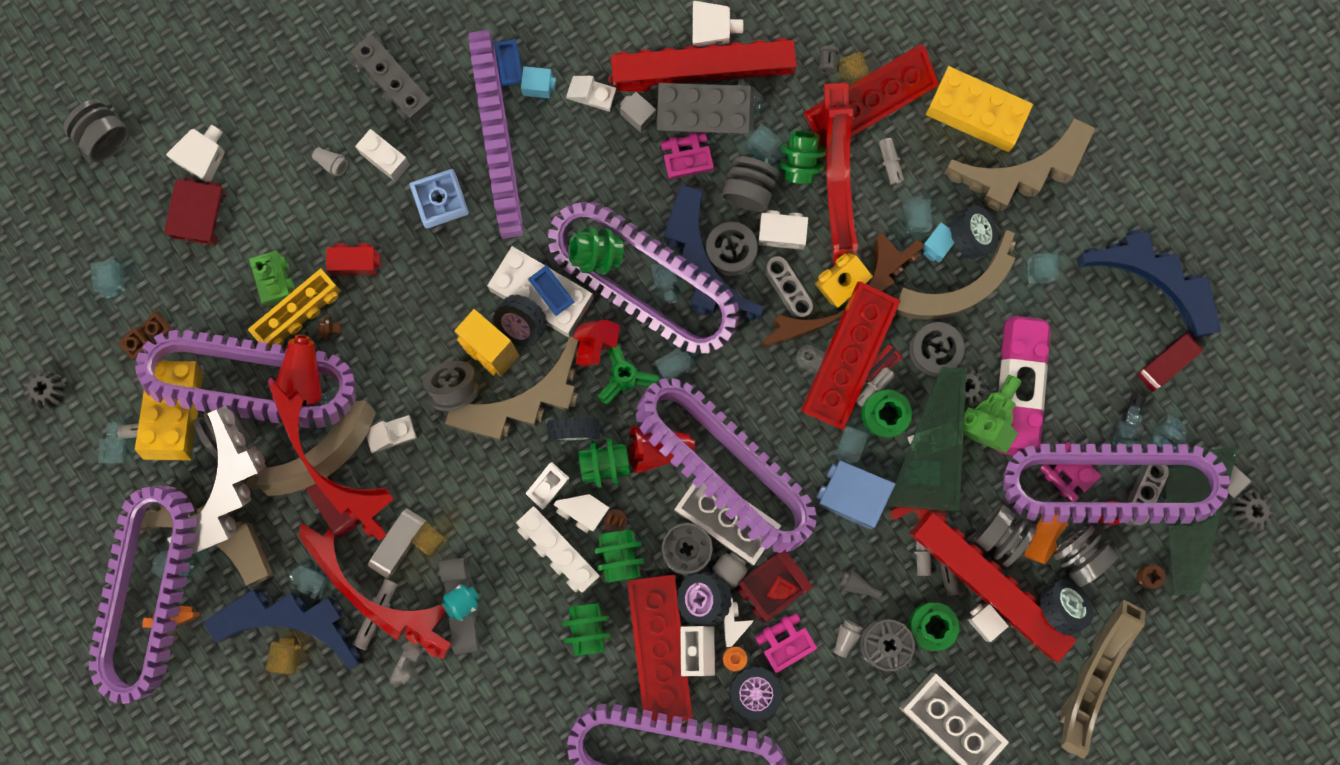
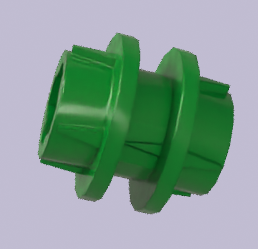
(802, 156)
(595, 250)
(896, 424)
(604, 463)
(619, 556)
(586, 629)
(944, 637)

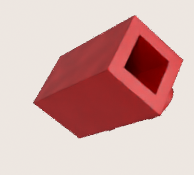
(352, 260)

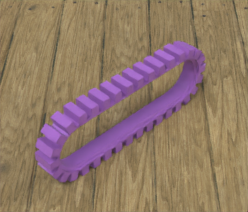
(495, 134)
(695, 343)
(232, 350)
(1119, 456)
(715, 484)
(116, 594)
(589, 719)

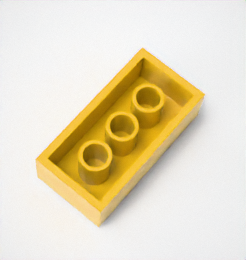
(979, 109)
(486, 344)
(169, 430)

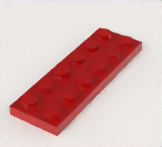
(882, 91)
(850, 355)
(659, 647)

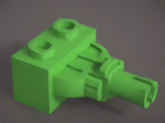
(272, 277)
(993, 418)

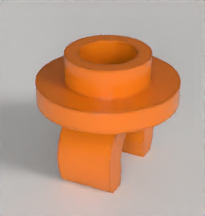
(735, 658)

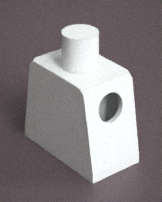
(713, 24)
(199, 153)

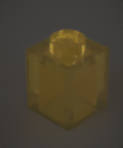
(853, 68)
(429, 540)
(283, 656)

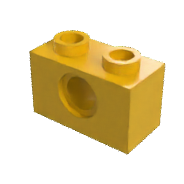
(829, 284)

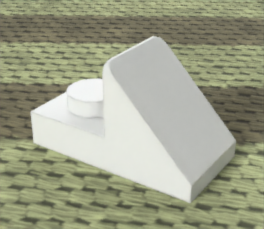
(587, 91)
(390, 434)
(547, 485)
(732, 629)

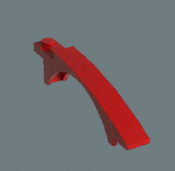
(837, 142)
(360, 503)
(416, 625)

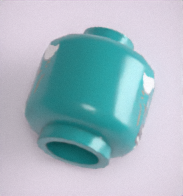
(460, 602)

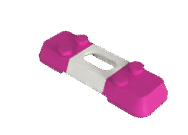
(1026, 345)

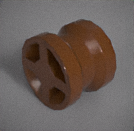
(1144, 576)

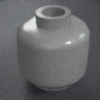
(730, 568)

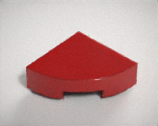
(781, 589)

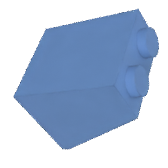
(855, 494)

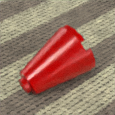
(300, 370)
(646, 456)

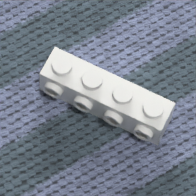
(558, 549)

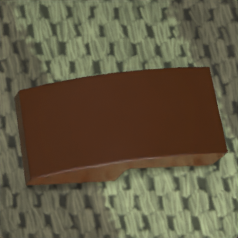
(138, 336)

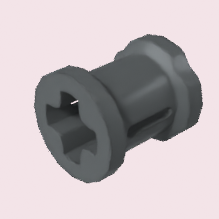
(828, 59)

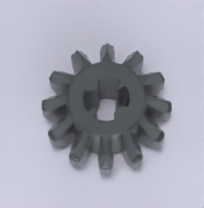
(39, 383)
(975, 391)
(1261, 511)

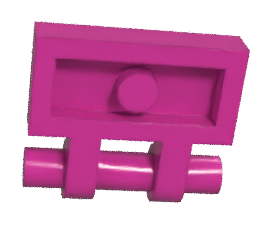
(690, 161)
(1080, 476)
(790, 649)

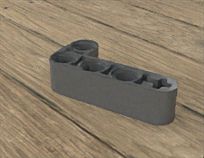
(464, 632)

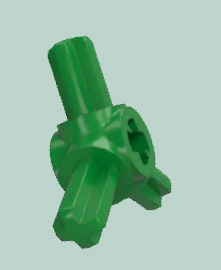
(622, 368)

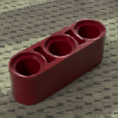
(1169, 362)
(338, 523)

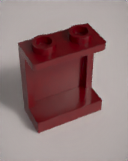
(194, 211)
(758, 583)

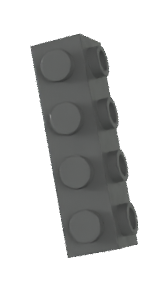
(392, 79)

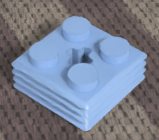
(426, 192)

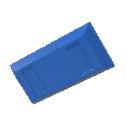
(508, 62)
(551, 290)

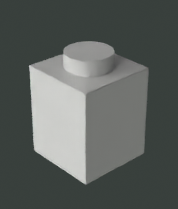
(637, 111)

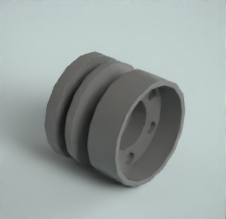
(96, 130)
(750, 184)
(207, 436)
(693, 536)
(1008, 538)
(1085, 555)
(872, 644)

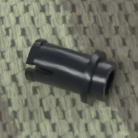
(1135, 402)

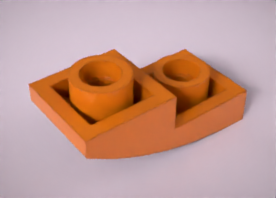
(1044, 540)
(185, 615)

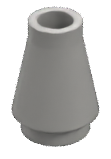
(330, 161)
(847, 637)

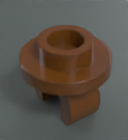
(328, 328)
(615, 520)

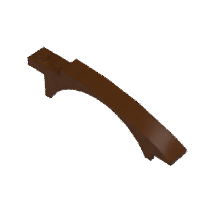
(887, 263)

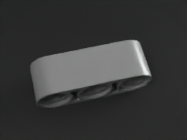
(789, 277)
(1153, 485)
(396, 543)

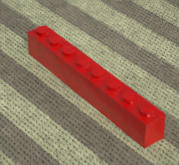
(703, 64)
(990, 584)

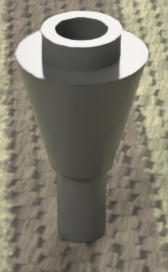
(852, 582)

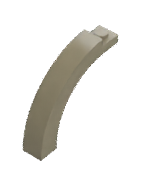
(938, 306)
(325, 457)

